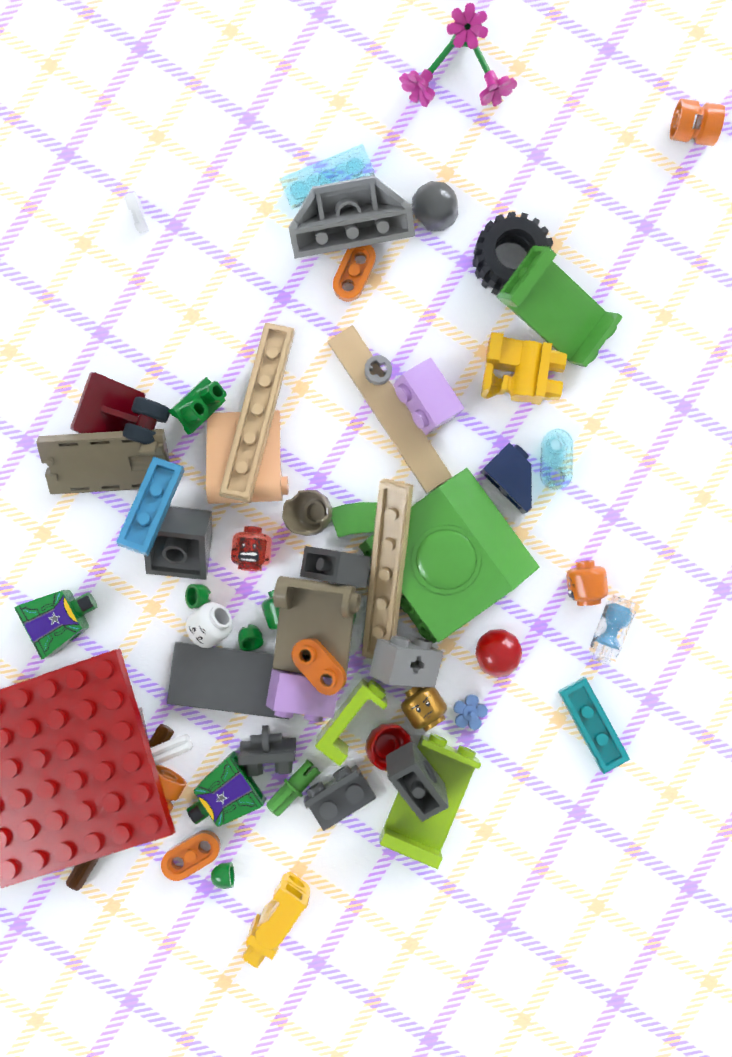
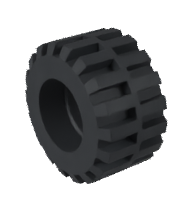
(505, 230)

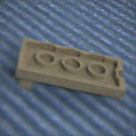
(97, 461)

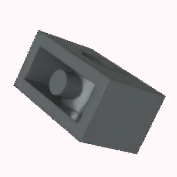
(335, 566)
(416, 781)

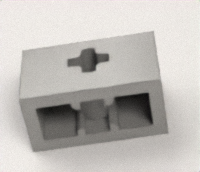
(406, 662)

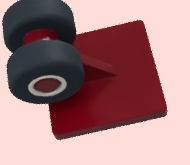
(116, 407)

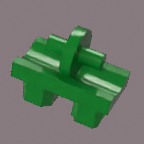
(198, 404)

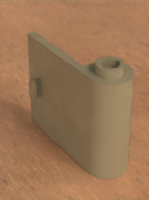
(316, 612)

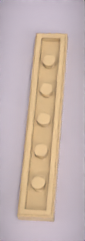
(390, 411)
(257, 413)
(387, 562)

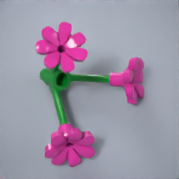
(465, 33)

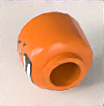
(587, 583)

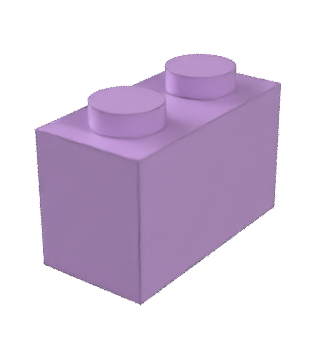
(427, 396)
(293, 693)

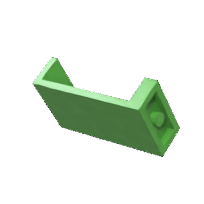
(558, 307)

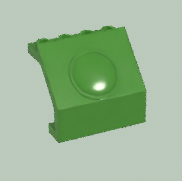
(457, 557)

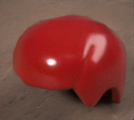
(498, 653)
(383, 741)

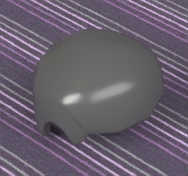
(435, 205)

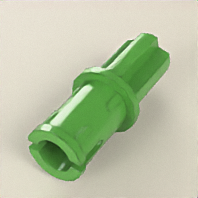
(292, 788)

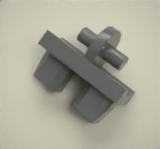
(267, 749)

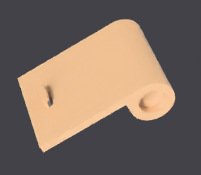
(220, 435)

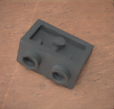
(339, 796)

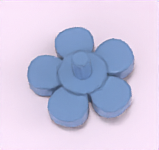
(469, 712)

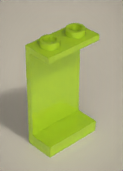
(424, 840)

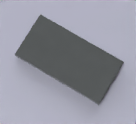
(220, 679)

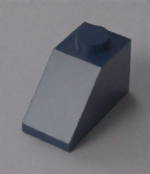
(512, 476)

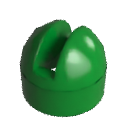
(197, 595)
(250, 638)
(223, 876)

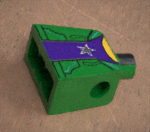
(55, 620)
(226, 794)

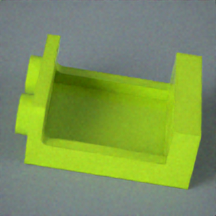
(328, 739)

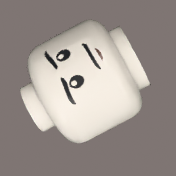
(209, 625)

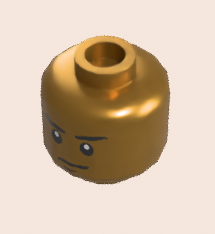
(424, 707)

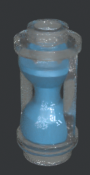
(618, 615)

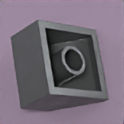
(182, 545)

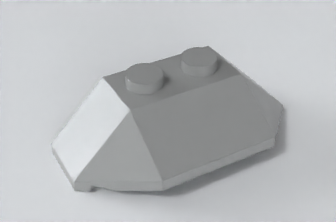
(349, 217)

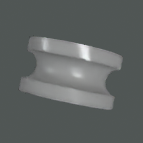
(380, 360)

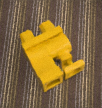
(530, 366)
(276, 920)

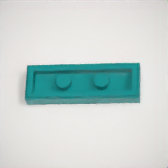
(593, 725)

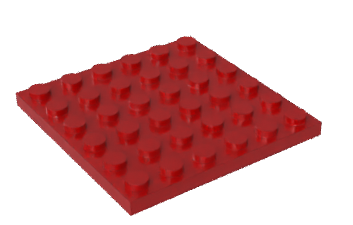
(75, 770)

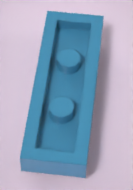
(150, 506)

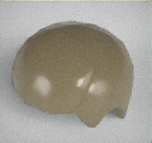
(307, 513)

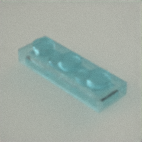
(341, 167)

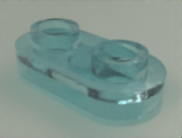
(556, 459)

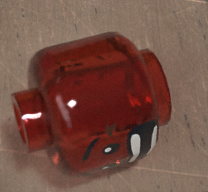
(251, 549)

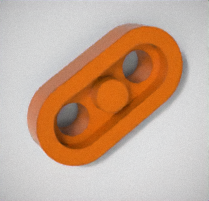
(353, 272)
(320, 664)
(191, 854)

